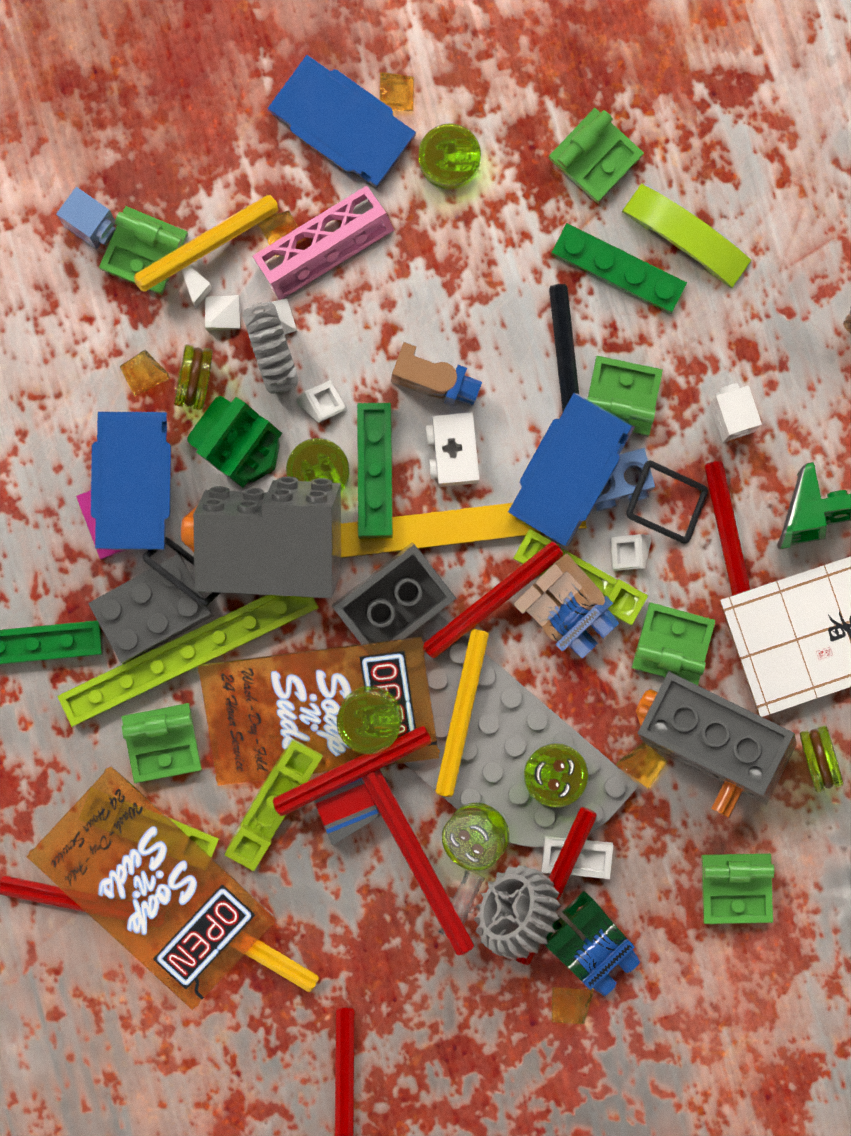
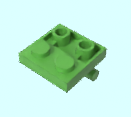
(596, 155)
(139, 243)
(626, 391)
(673, 643)
(161, 743)
(737, 888)

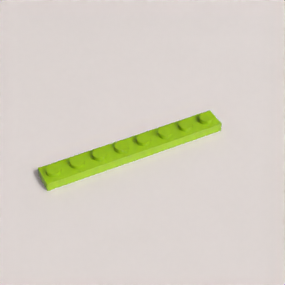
(182, 655)

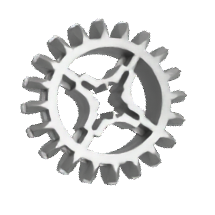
(270, 347)
(517, 912)

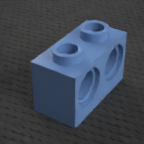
(619, 487)

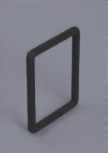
(704, 491)
(146, 558)

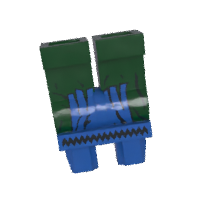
(598, 952)

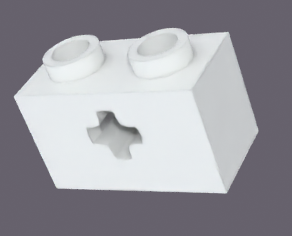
(735, 412)
(461, 431)

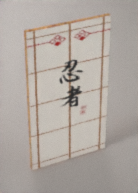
(794, 636)

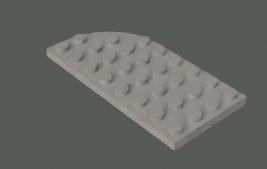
(500, 738)

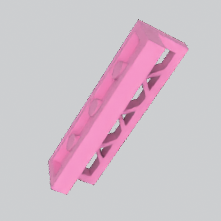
(327, 247)

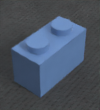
(87, 218)

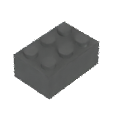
(394, 599)
(149, 610)

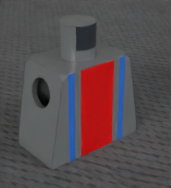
(347, 810)

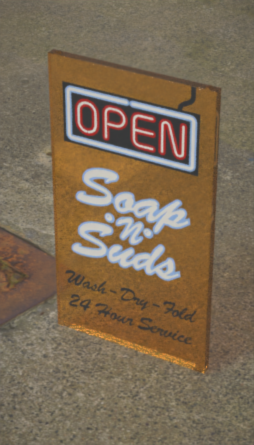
(269, 700)
(151, 887)

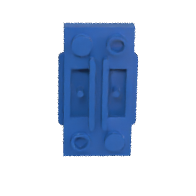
(342, 121)
(570, 469)
(131, 480)

